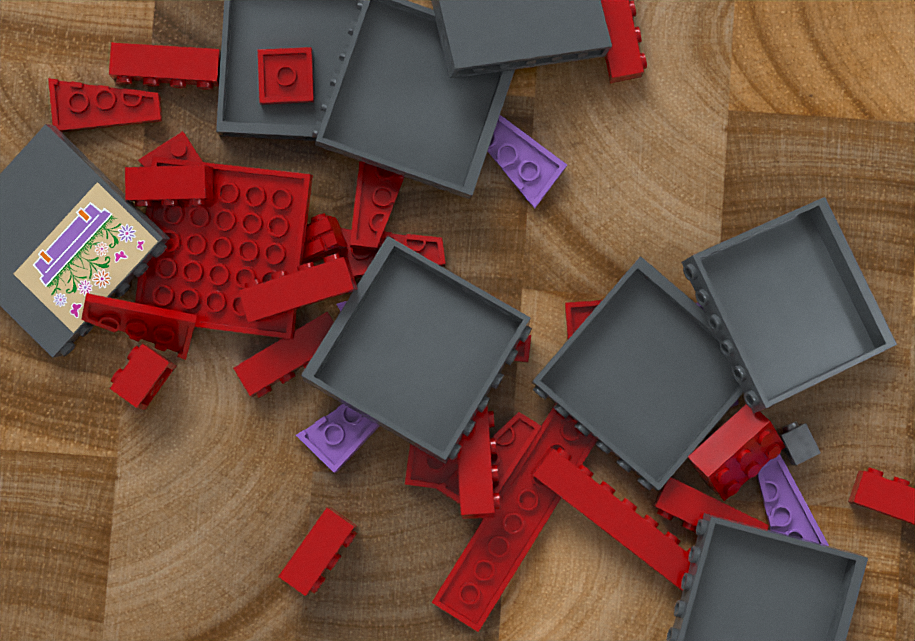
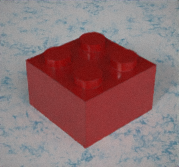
(142, 376)

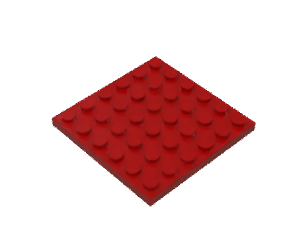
(215, 248)

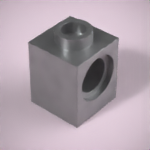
(798, 443)

